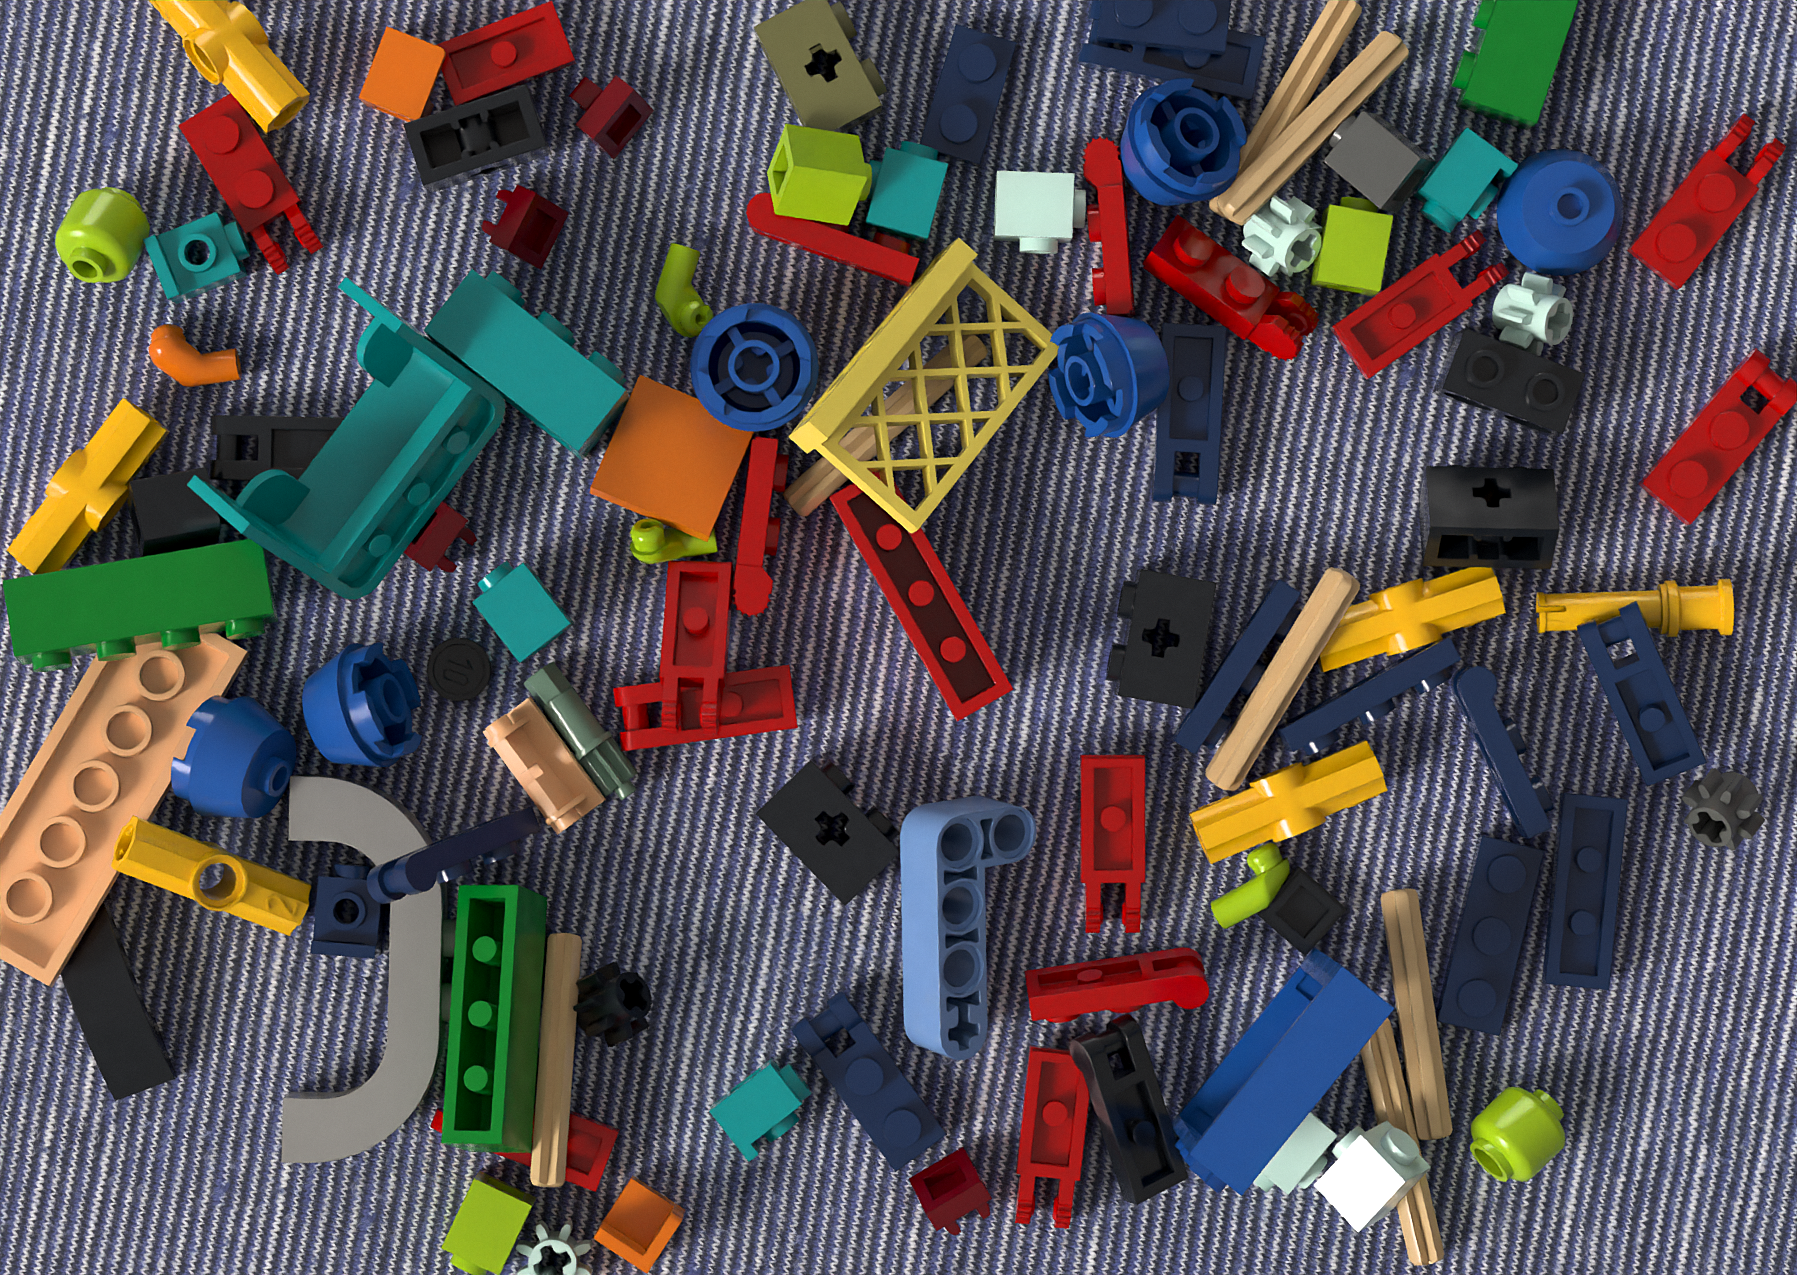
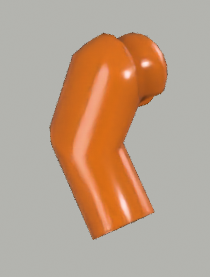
(187, 365)

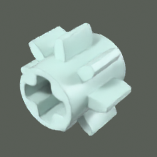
(1282, 237)
(1532, 313)
(560, 1243)

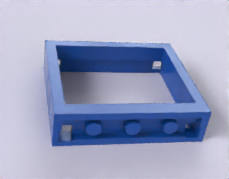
(1277, 1072)

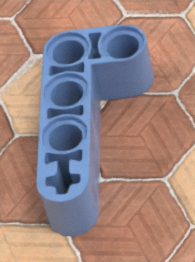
(945, 915)

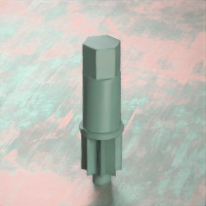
(582, 732)

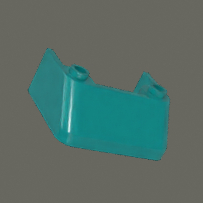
(379, 468)

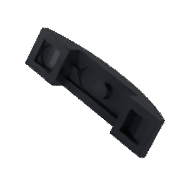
(113, 1011)

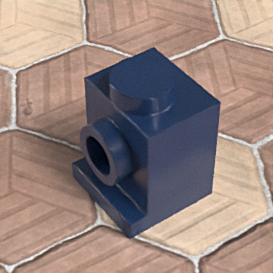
(340, 938)

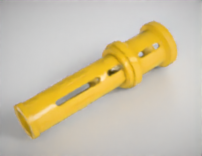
(1667, 608)

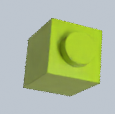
(818, 175)
(1352, 247)
(487, 1225)

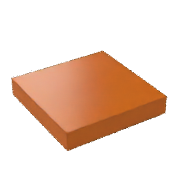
(671, 459)

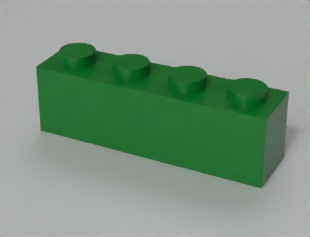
(1513, 58)
(140, 603)
(494, 1019)

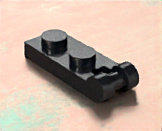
(283, 444)
(1130, 1109)

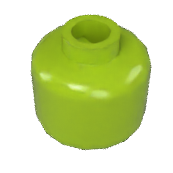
(102, 235)
(1517, 1134)

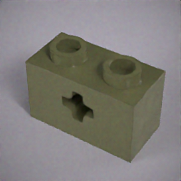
(789, 45)

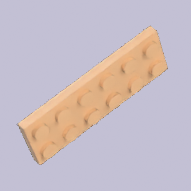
(87, 781)

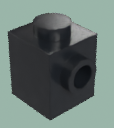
(171, 515)

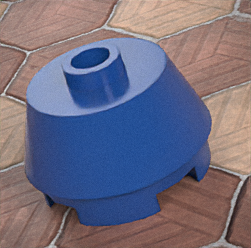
(1181, 144)
(1560, 212)
(754, 367)
(1108, 372)
(362, 707)
(234, 760)

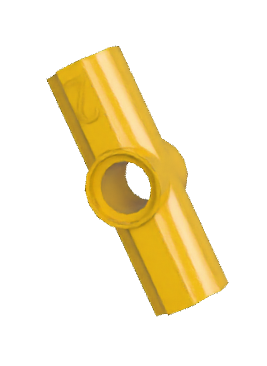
(233, 49)
(88, 489)
(1413, 615)
(1288, 801)
(178, 861)

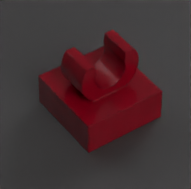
(610, 114)
(526, 226)
(436, 537)
(951, 1191)

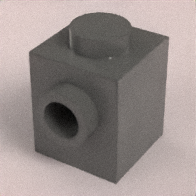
(1378, 160)

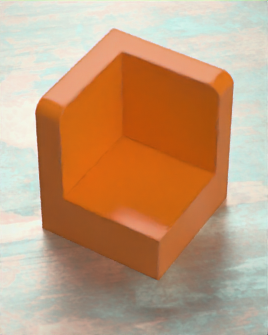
(403, 76)
(639, 1224)

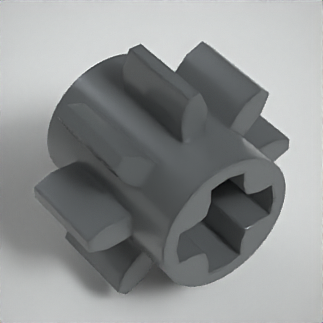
(1723, 809)

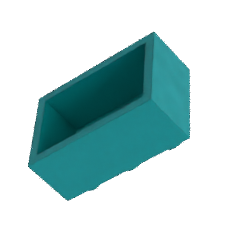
(530, 361)

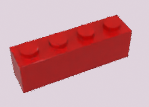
(924, 603)

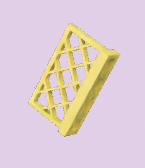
(885, 352)

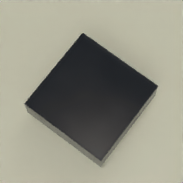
(1302, 911)

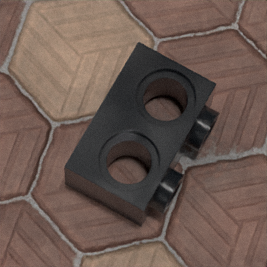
(1508, 383)

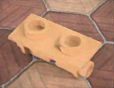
(543, 765)

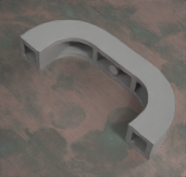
(350, 1121)

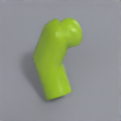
(677, 295)
(655, 544)
(1258, 892)

